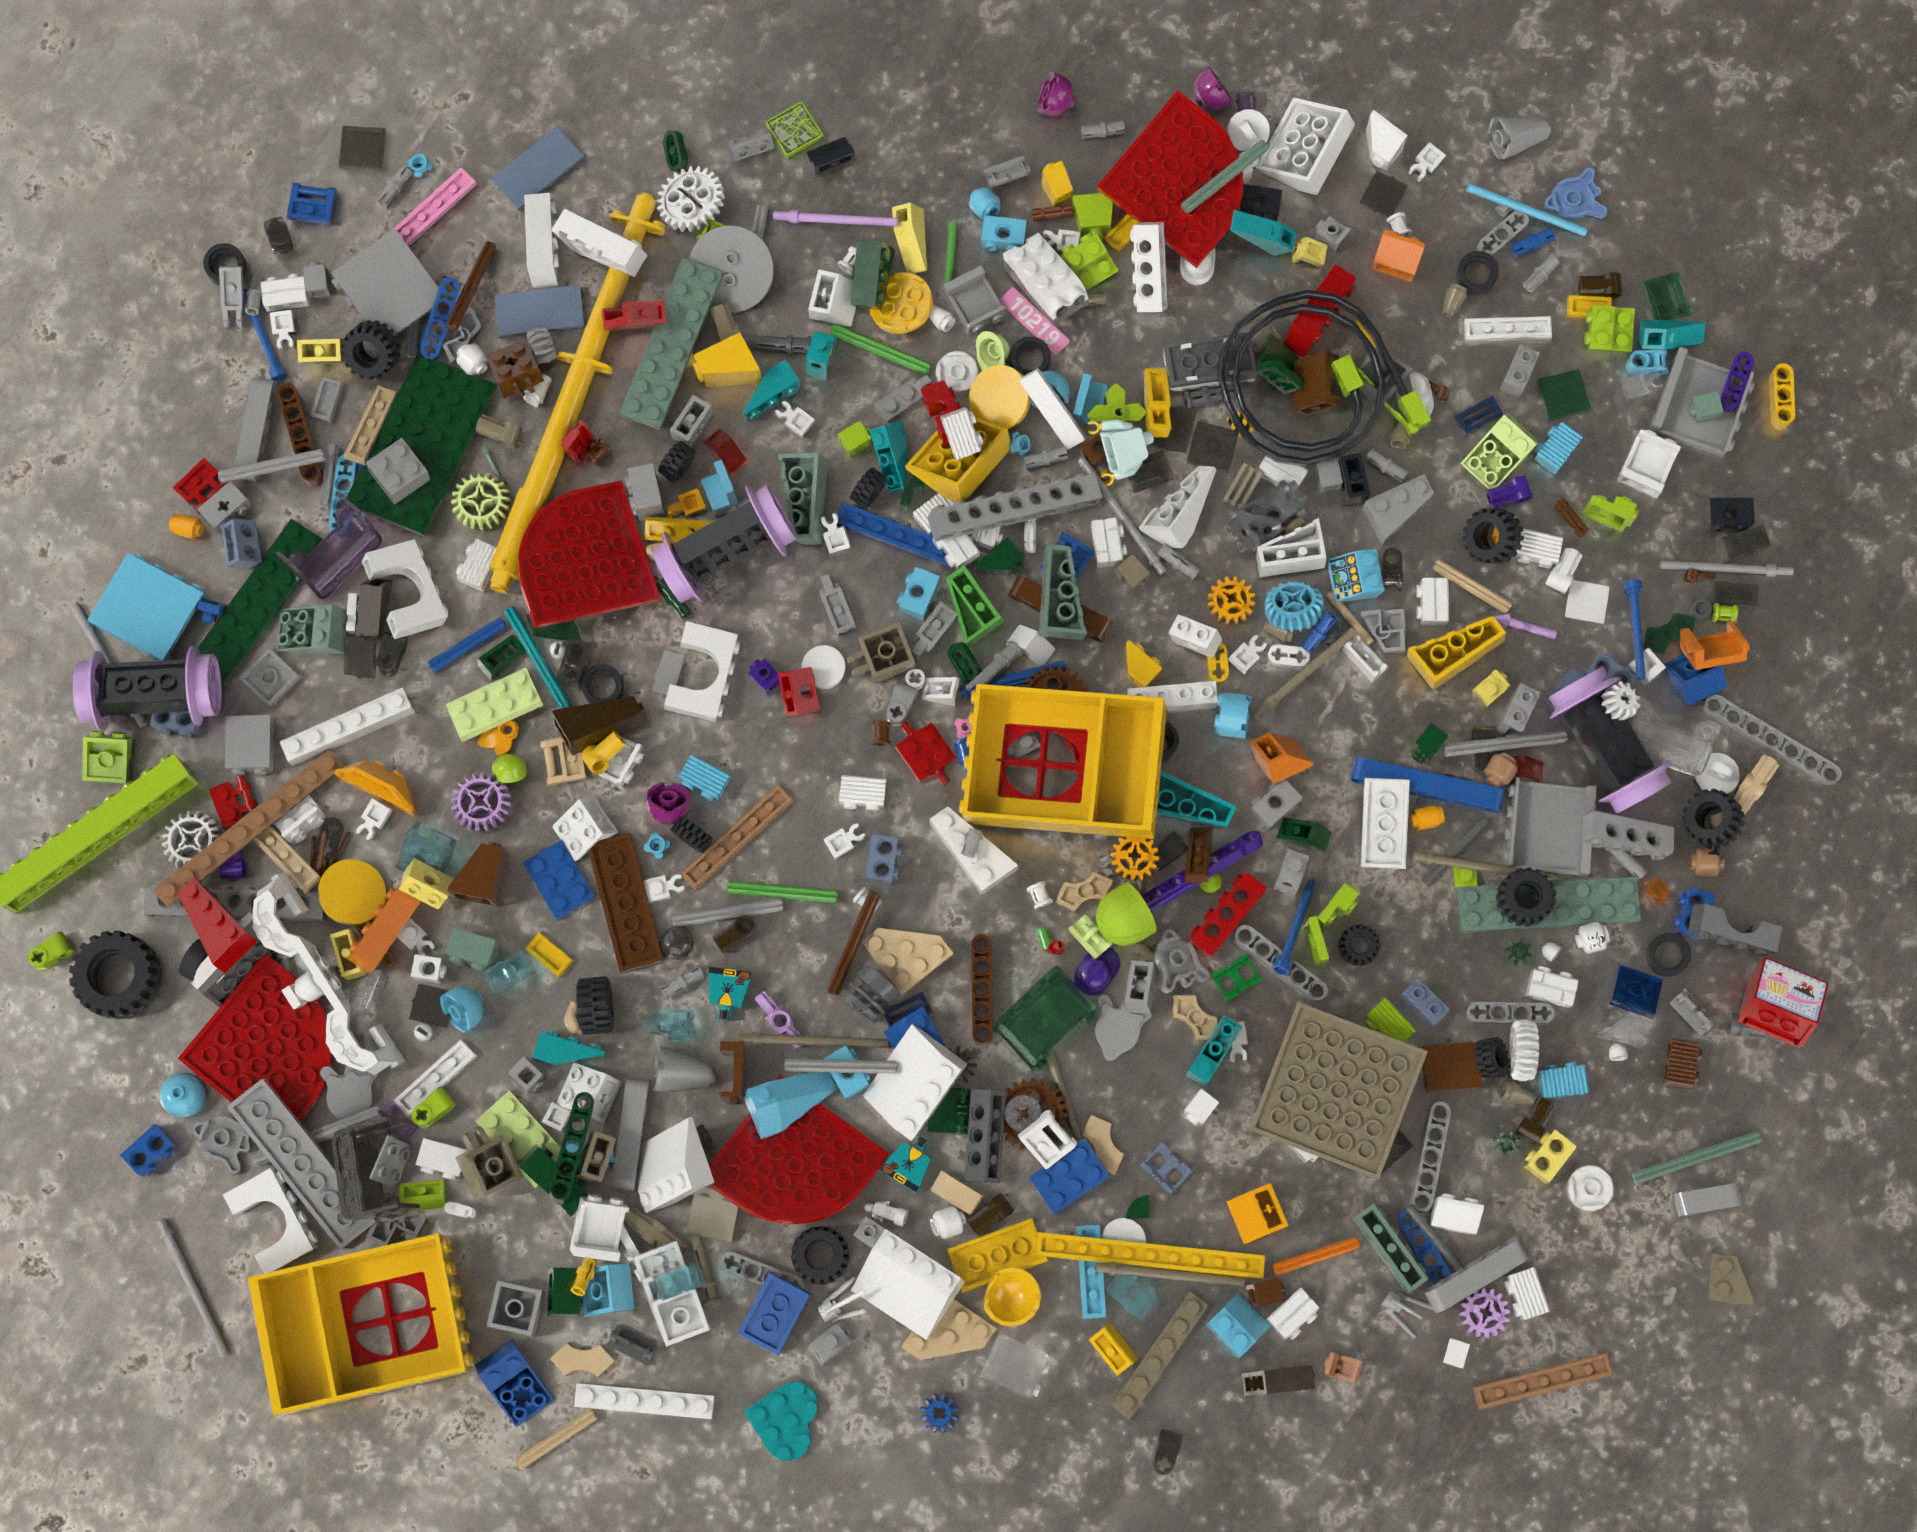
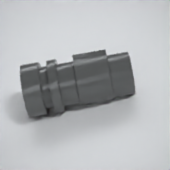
(1736, 1028)

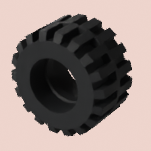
(360, 360)
(1477, 532)
(1701, 806)
(1539, 884)
(595, 1005)
(799, 1255)

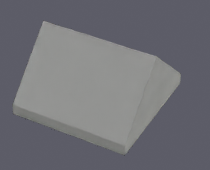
(1403, 369)

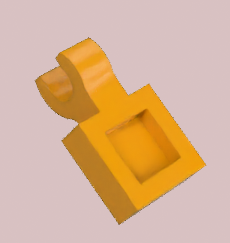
(689, 503)

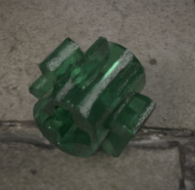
(1513, 955)
(1509, 1151)

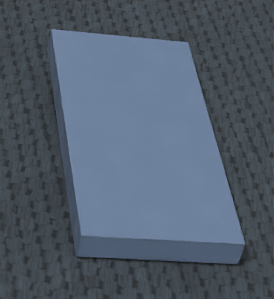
(537, 167)
(552, 307)

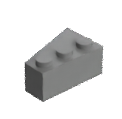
(1397, 506)

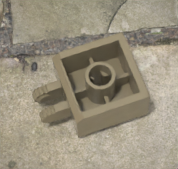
(881, 666)
(492, 1152)

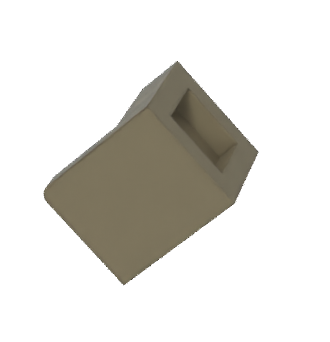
(1132, 571)

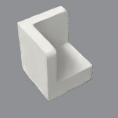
(1653, 666)

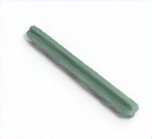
(1696, 1157)

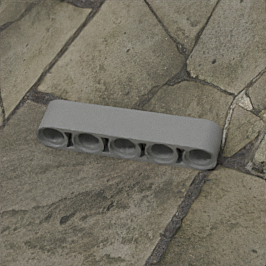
(256, 423)
(1267, 961)
(631, 1134)
(1437, 1148)
(1476, 1274)

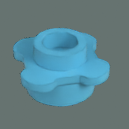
(417, 159)
(1020, 443)
(656, 839)

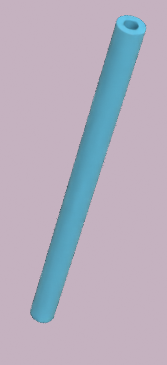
(1526, 209)

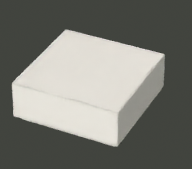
(556, 1117)

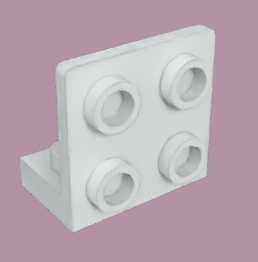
(301, 820)
(583, 827)
(598, 1084)

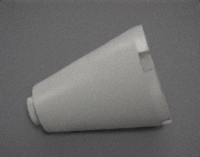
(1516, 134)
(680, 1071)

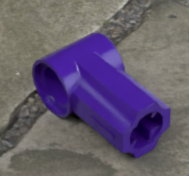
(1515, 491)
(234, 867)

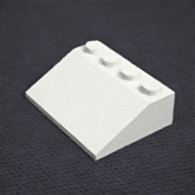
(1306, 145)
(920, 1084)
(672, 1167)
(907, 1284)

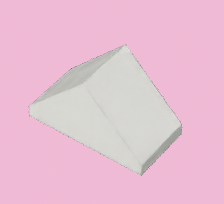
(1032, 644)
(941, 690)

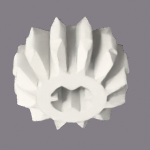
(1620, 701)

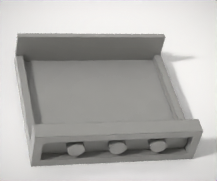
(387, 284)
(1692, 378)
(1548, 828)

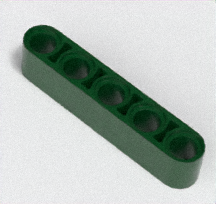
(571, 1137)

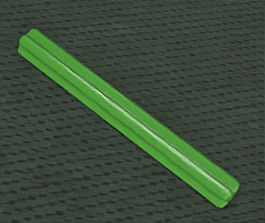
(880, 349)
(782, 891)

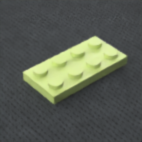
(494, 704)
(518, 1127)

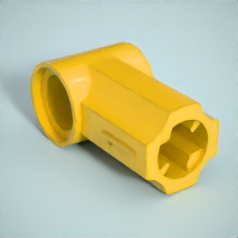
(598, 756)

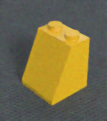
(727, 364)

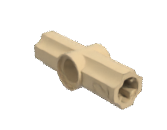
(1755, 782)

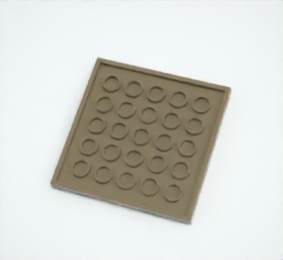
(1338, 1090)

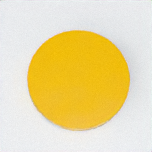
(906, 304)
(999, 396)
(351, 892)

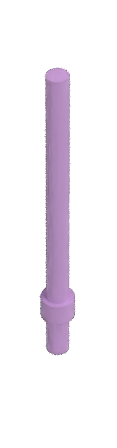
(796, 216)

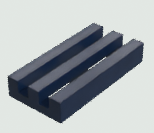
(1463, 424)
(904, 1003)

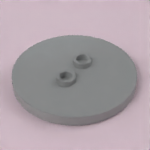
(744, 263)

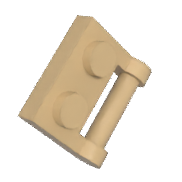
(572, 766)

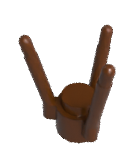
(319, 864)

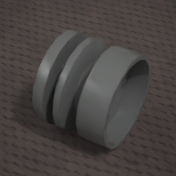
(870, 994)

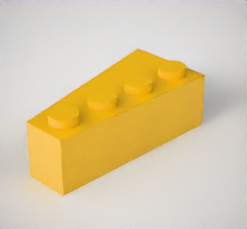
(1450, 654)

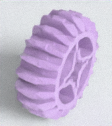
(474, 809)

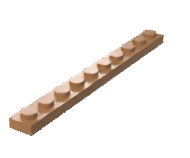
(250, 826)

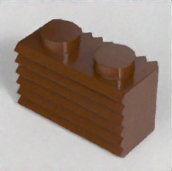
(1682, 1064)

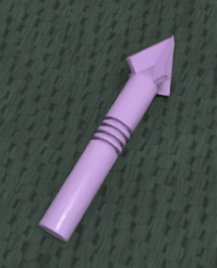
(1505, 620)

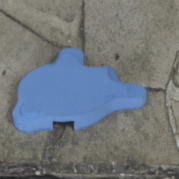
(1576, 198)

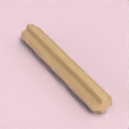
(1472, 586)
(555, 1439)

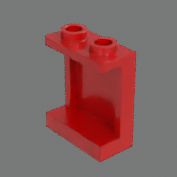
(634, 315)

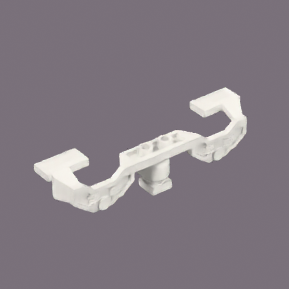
(318, 981)

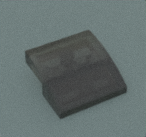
(1182, 423)

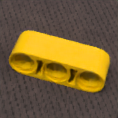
(1785, 387)

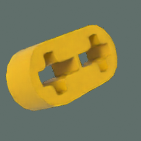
(1223, 662)

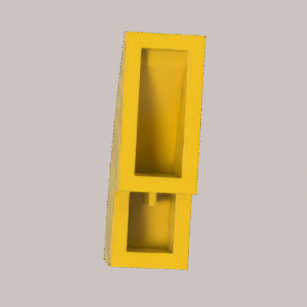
(1157, 402)

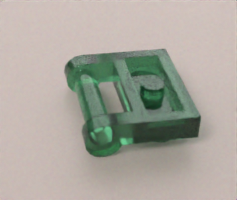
(1660, 298)

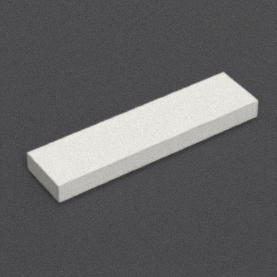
(1507, 328)
(1052, 408)
(436, 1076)

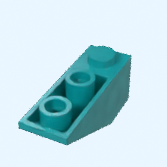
(1264, 233)
(1670, 333)
(775, 385)
(891, 451)
(559, 1051)
(1214, 1051)

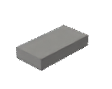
(326, 399)
(668, 672)

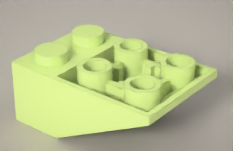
(1500, 452)

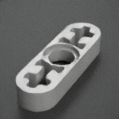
(1504, 225)

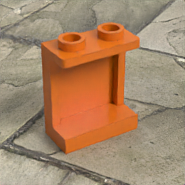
(1714, 649)

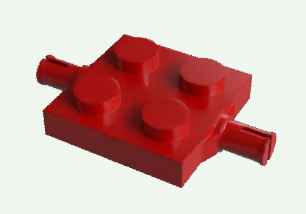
(925, 752)

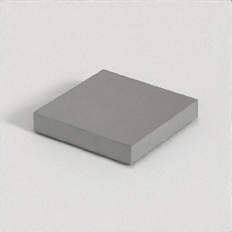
(269, 677)

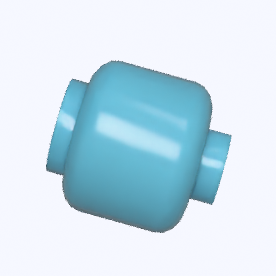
(984, 202)

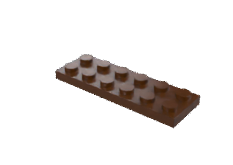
(625, 903)

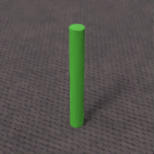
(950, 257)

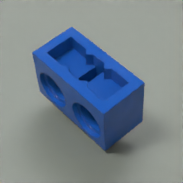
(1686, 909)
(146, 1145)

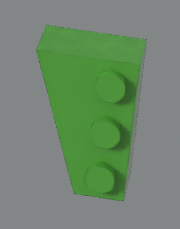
(973, 607)

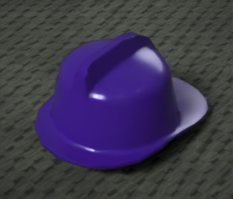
(1096, 974)

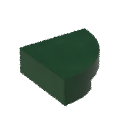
(1139, 1208)

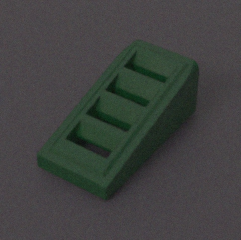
(489, 656)

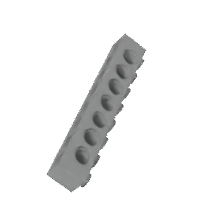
(943, 528)
(156, 909)

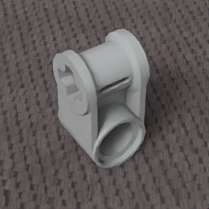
(901, 701)

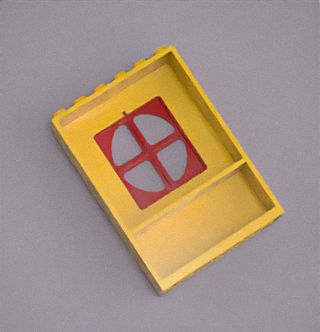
(1116, 769)
(311, 1332)

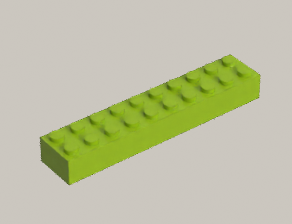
(94, 832)

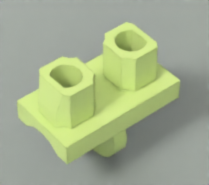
(1089, 936)

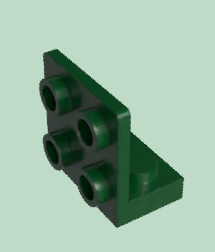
(1277, 366)

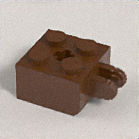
(515, 369)

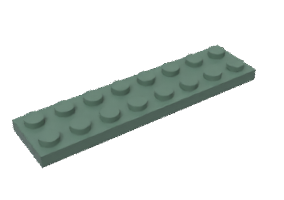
(671, 344)
(1576, 904)

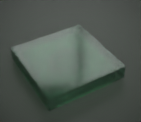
(1563, 395)

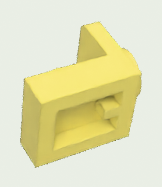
(1309, 251)
(1492, 687)

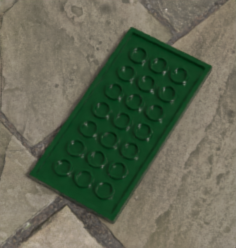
(438, 421)

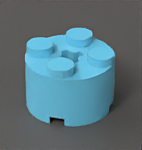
(1233, 715)

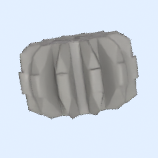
(541, 345)

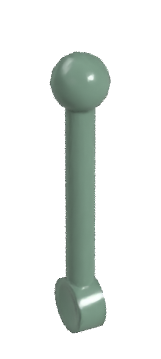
(493, 465)

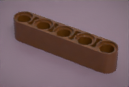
(298, 425)
(1029, 594)
(985, 979)

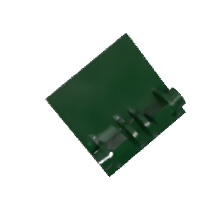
(952, 1113)

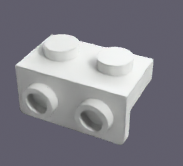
(622, 764)

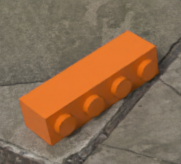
(383, 930)

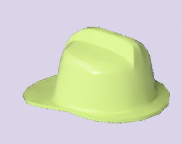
(991, 350)

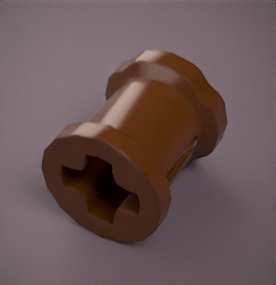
(598, 452)
(880, 733)

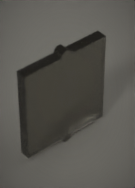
(1383, 194)
(360, 657)
(427, 1006)

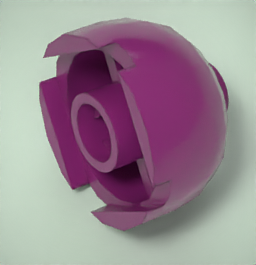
(1210, 91)
(1056, 95)
(668, 802)

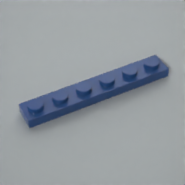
(890, 533)

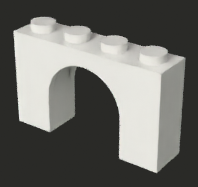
(408, 561)
(706, 702)
(297, 1237)

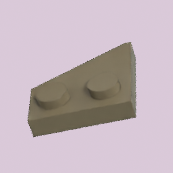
(1728, 1281)

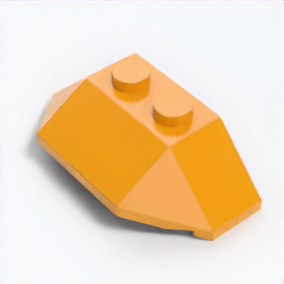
(380, 783)

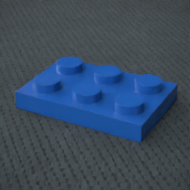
(558, 880)
(1070, 1177)
(774, 1313)

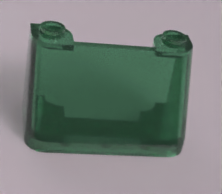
(1043, 1018)

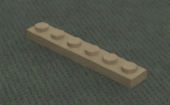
(1159, 1355)

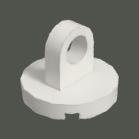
(1247, 129)
(1719, 774)

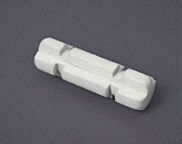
(1030, 536)

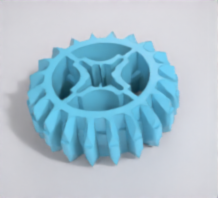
(1294, 610)

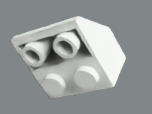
(832, 299)
(1455, 1215)

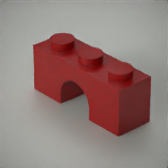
(939, 400)

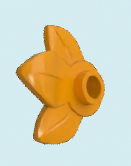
(499, 740)

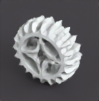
(185, 845)
(1523, 1050)

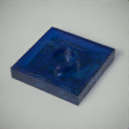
(1636, 992)

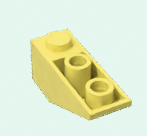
(911, 236)

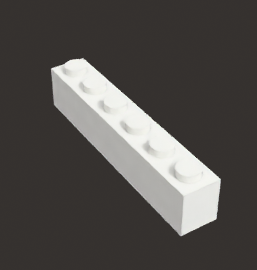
(347, 727)

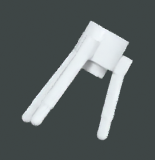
(830, 1310)

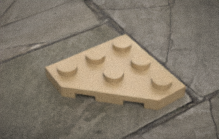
(907, 955)
(955, 1333)

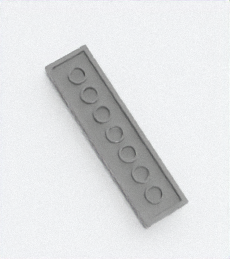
(296, 1158)

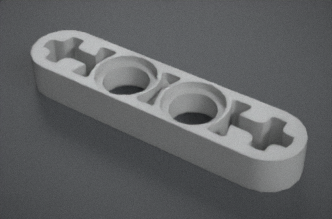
(1509, 1009)
(763, 1270)

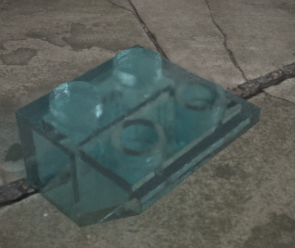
(426, 846)

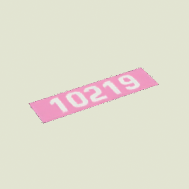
(1034, 321)

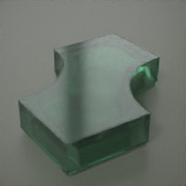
(1660, 637)

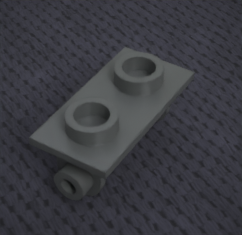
(632, 1344)

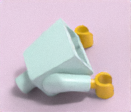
(1123, 447)

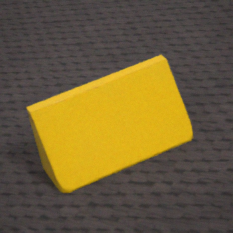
(1113, 1349)

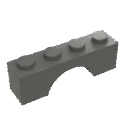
(1711, 922)

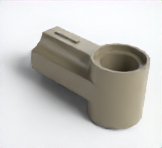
(724, 321)
(504, 433)

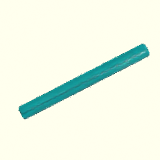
(537, 658)

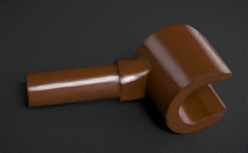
(1442, 391)
(1692, 575)

